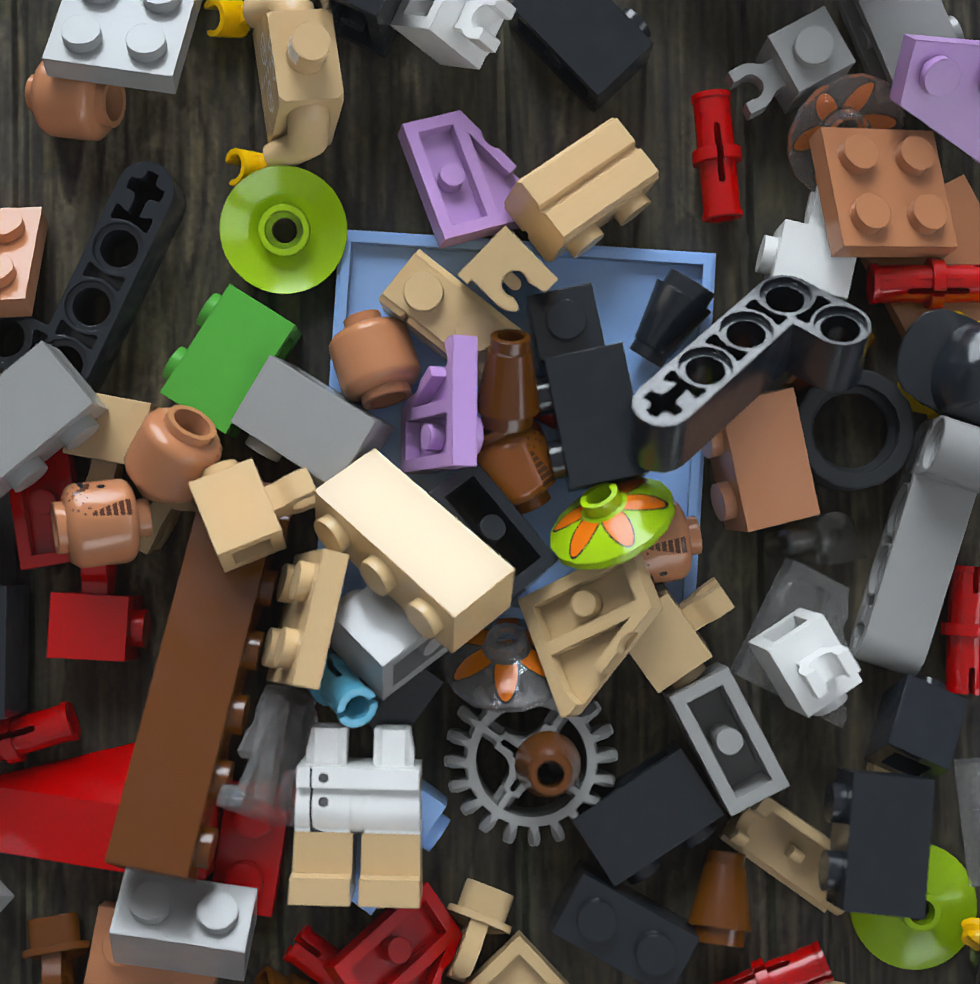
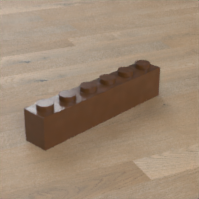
(193, 712)

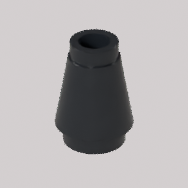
(670, 317)

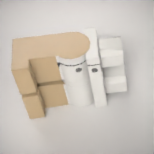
(355, 796)

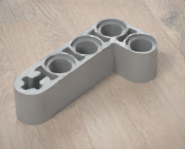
(919, 547)

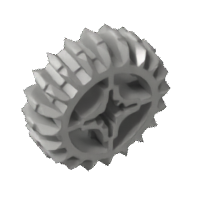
(500, 804)

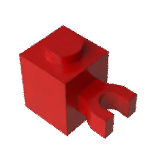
(97, 621)

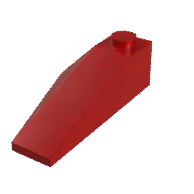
(70, 808)

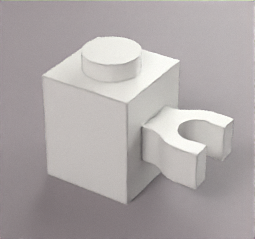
(453, 30)
(805, 253)
(806, 663)

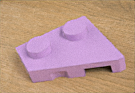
(941, 87)
(458, 177)
(441, 418)

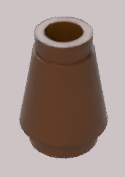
(508, 383)
(547, 747)
(722, 900)

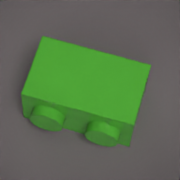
(227, 355)

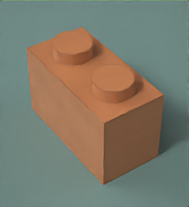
(762, 466)

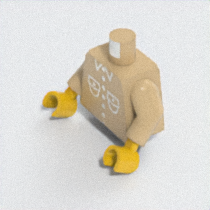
(296, 77)

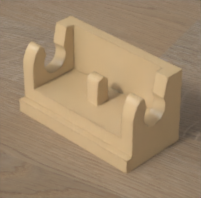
(496, 263)
(782, 847)

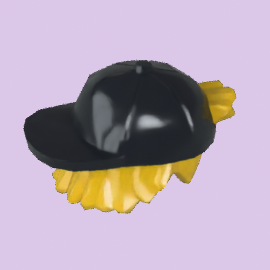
(941, 366)

